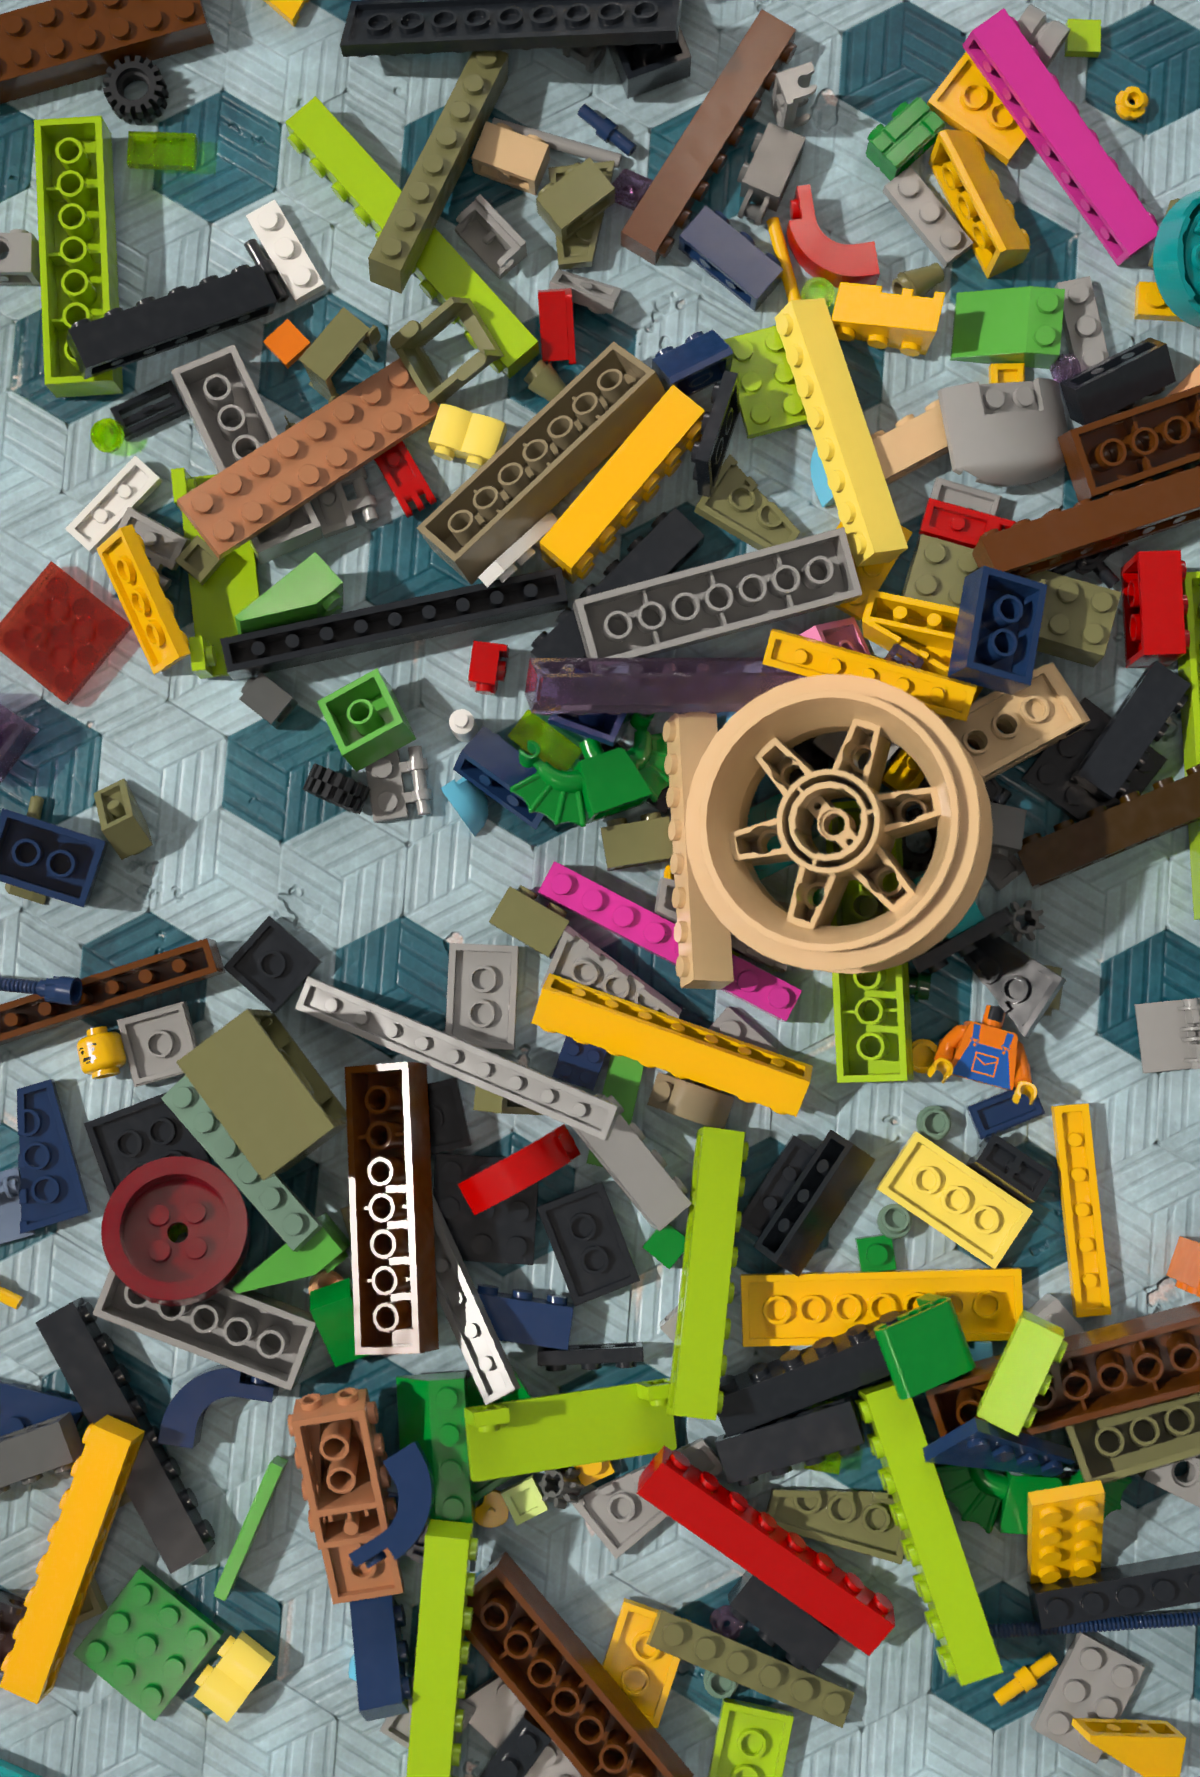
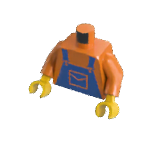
(986, 1055)

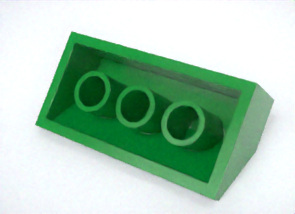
(434, 1416)

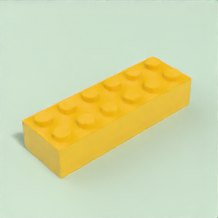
(623, 485)

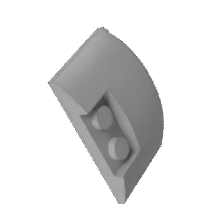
(1004, 430)

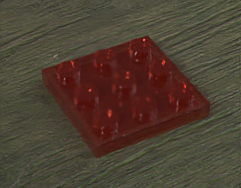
(60, 633)

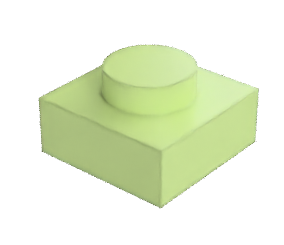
(524, 1500)

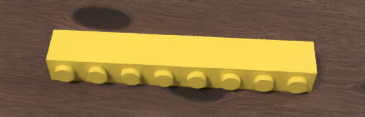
(840, 432)

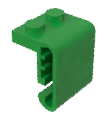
(924, 1346)

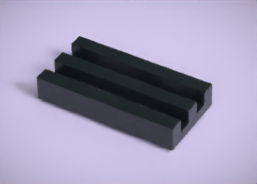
(155, 421)

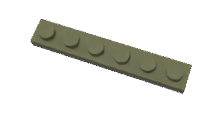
(750, 1668)

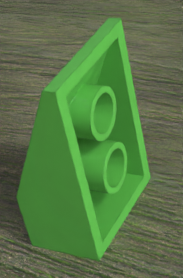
(1008, 326)
(301, 595)
(321, 1252)

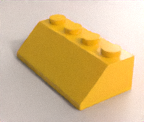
(978, 202)

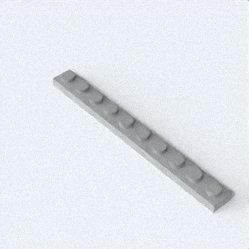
(459, 1058)

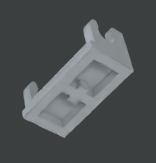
(790, 92)
(490, 237)

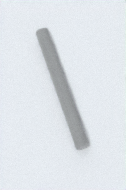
(566, 145)

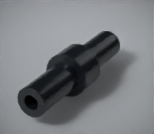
(269, 269)

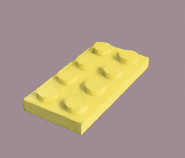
(954, 1199)

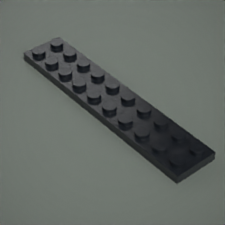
(497, 25)

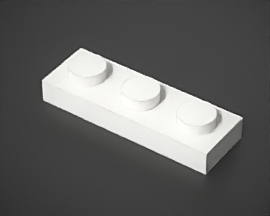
(286, 252)
(107, 509)
(520, 551)

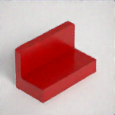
(557, 325)

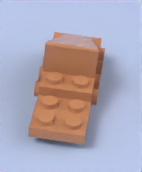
(346, 1489)

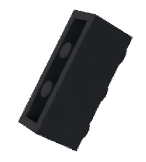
(1118, 381)
(782, 1623)

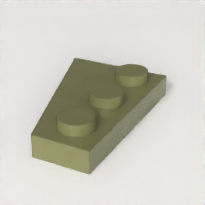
(581, 247)
(744, 510)

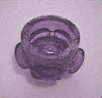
(1065, 367)
(717, 1620)

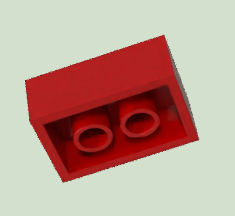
(1154, 608)

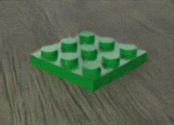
(148, 1642)

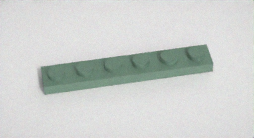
(270, 1197)

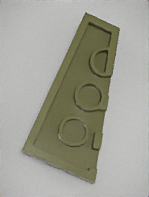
(840, 1518)

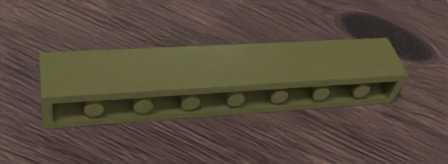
(438, 169)

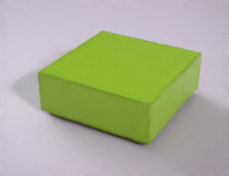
(1083, 38)

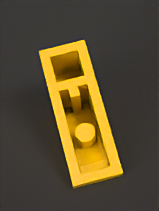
(1145, 1746)

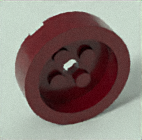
(155, 1201)

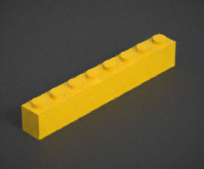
(672, 1045)
(71, 1558)

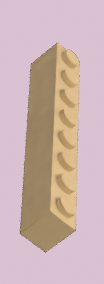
(701, 938)

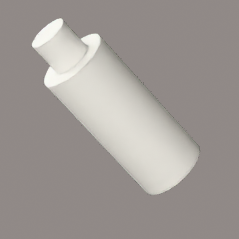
(463, 725)

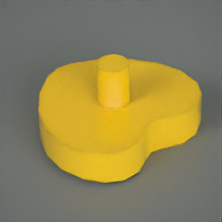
(492, 1511)

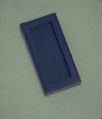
(1001, 1113)

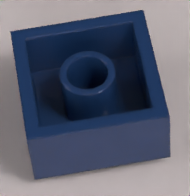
(579, 1063)

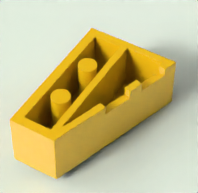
(886, 318)
(914, 624)

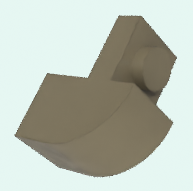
(690, 1101)

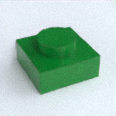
(875, 1253)

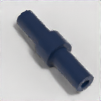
(607, 130)

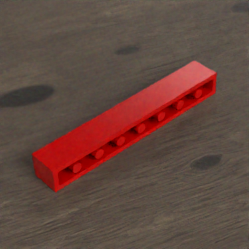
(767, 1550)

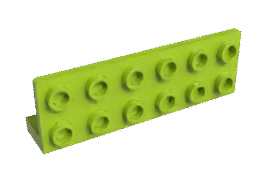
(221, 597)
(568, 1429)

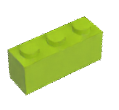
(1022, 1373)

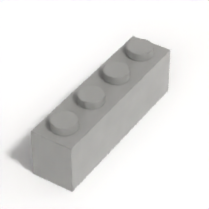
(639, 1171)

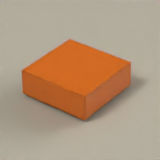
(287, 343)

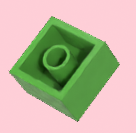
(366, 720)

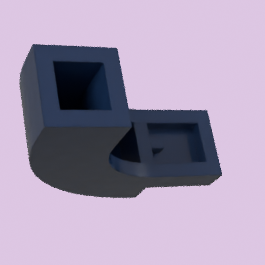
(186, 1411)
(416, 1501)

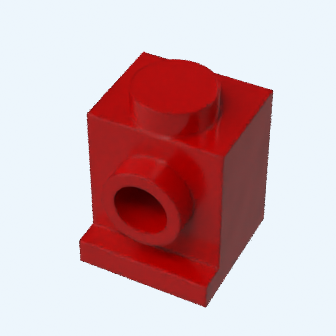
(487, 666)

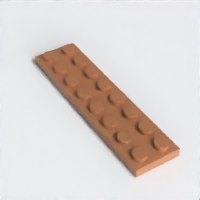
(307, 459)

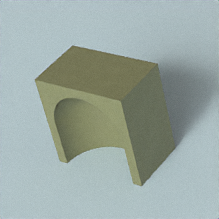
(264, 1092)

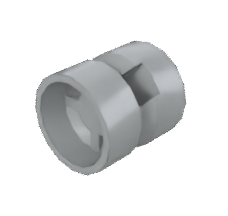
(1043, 35)

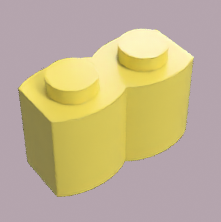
(466, 435)
(234, 1676)

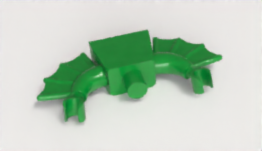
(601, 782)
(1003, 1498)

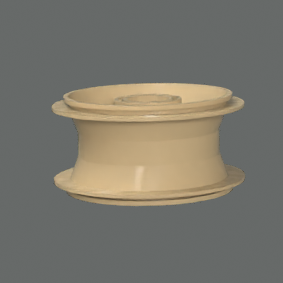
(761, 742)

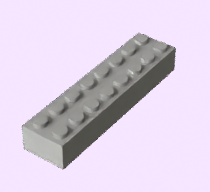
(719, 598)

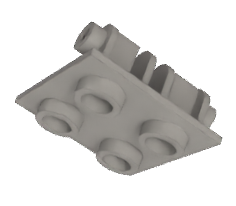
(1169, 1035)

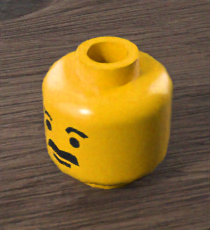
(101, 1053)

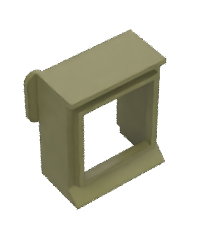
(414, 335)
(334, 347)

